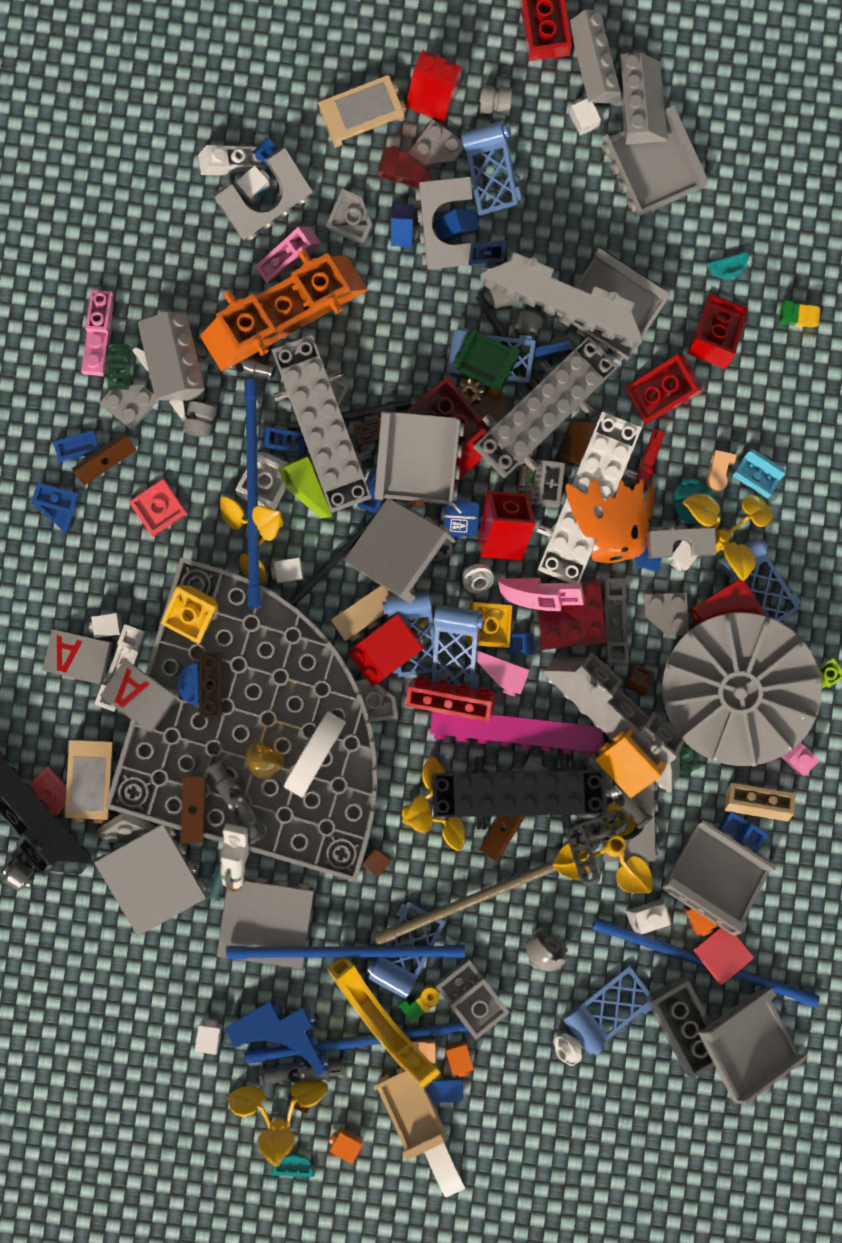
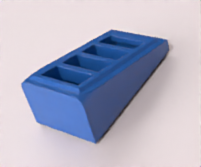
(274, 446)

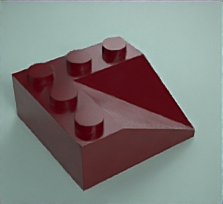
(448, 401)
(574, 623)

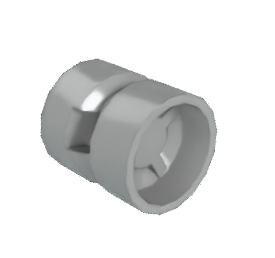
(496, 100)
(199, 419)

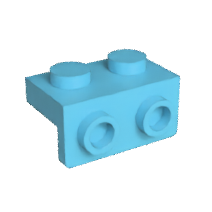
(759, 473)

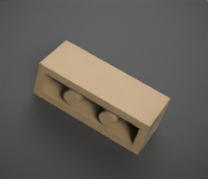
(362, 615)
(759, 802)

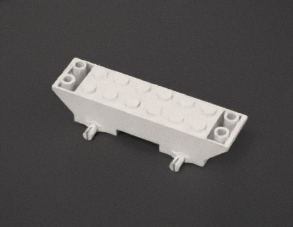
(607, 462)

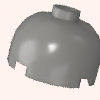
(546, 951)

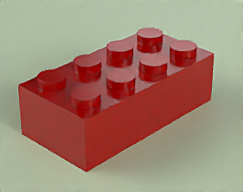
(545, 29)

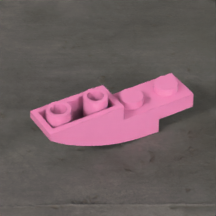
(98, 332)
(534, 595)

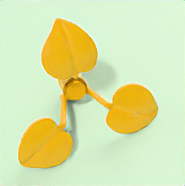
(267, 522)
(739, 557)
(419, 816)
(631, 877)
(278, 1140)

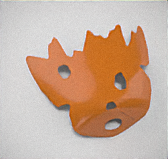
(618, 519)

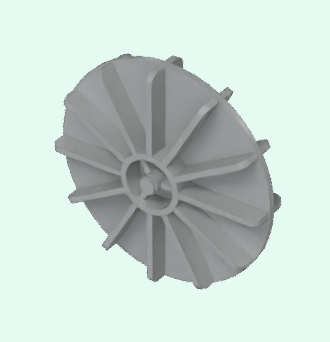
(741, 689)

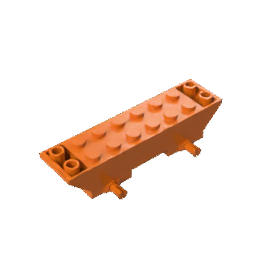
(263, 319)

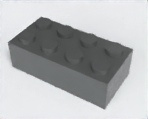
(681, 1019)

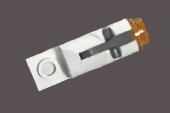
(234, 856)

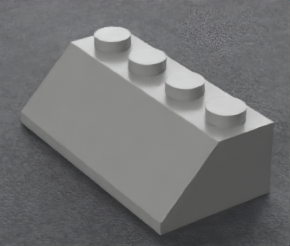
(595, 57)
(642, 99)
(171, 356)

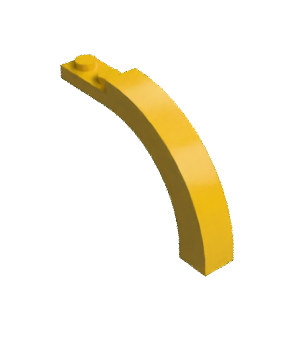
(380, 1023)

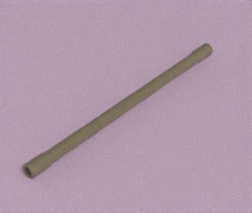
(393, 932)

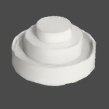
(477, 578)
(568, 1049)

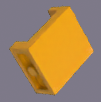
(628, 764)

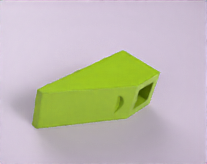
(303, 483)

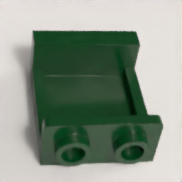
(486, 360)

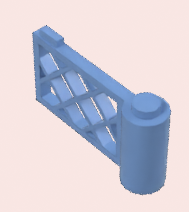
(485, 140)
(457, 345)
(759, 549)
(418, 609)
(460, 622)
(392, 975)
(586, 1027)

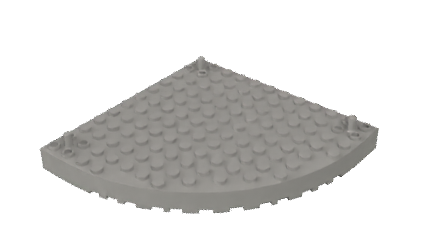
(275, 692)

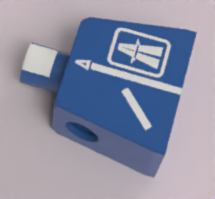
(462, 518)

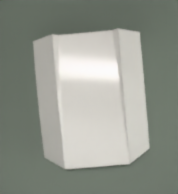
(269, 481)

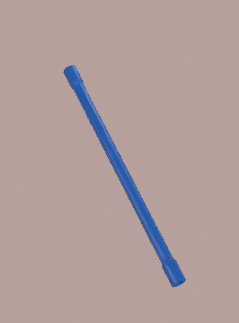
(254, 588)
(611, 929)
(244, 952)
(263, 1054)

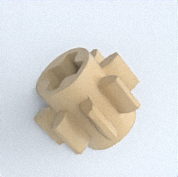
(475, 387)

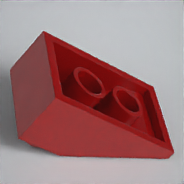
(718, 331)
(664, 388)
(385, 650)

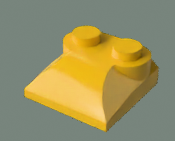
(190, 612)
(496, 625)

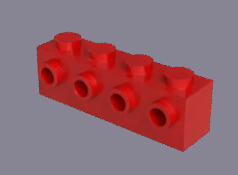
(451, 699)

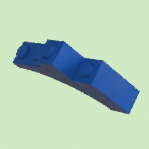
(292, 1031)

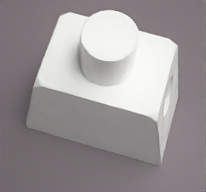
(649, 916)

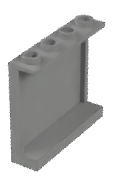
(657, 170)
(616, 277)
(418, 457)
(397, 548)
(717, 877)
(152, 878)
(267, 917)
(751, 1047)

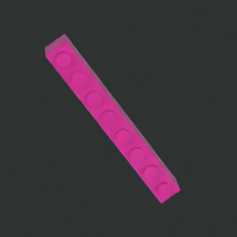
(520, 731)

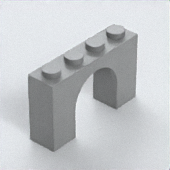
(292, 190)
(431, 196)
(641, 843)

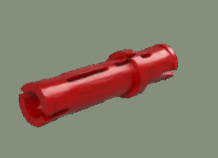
(649, 458)

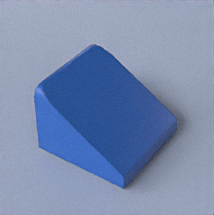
(521, 644)

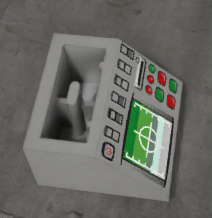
(543, 484)

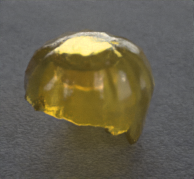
(263, 761)

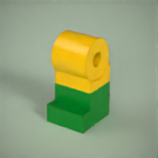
(799, 314)
(420, 1004)

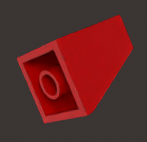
(433, 86)
(505, 525)
(729, 599)

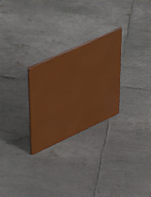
(491, 403)
(575, 441)

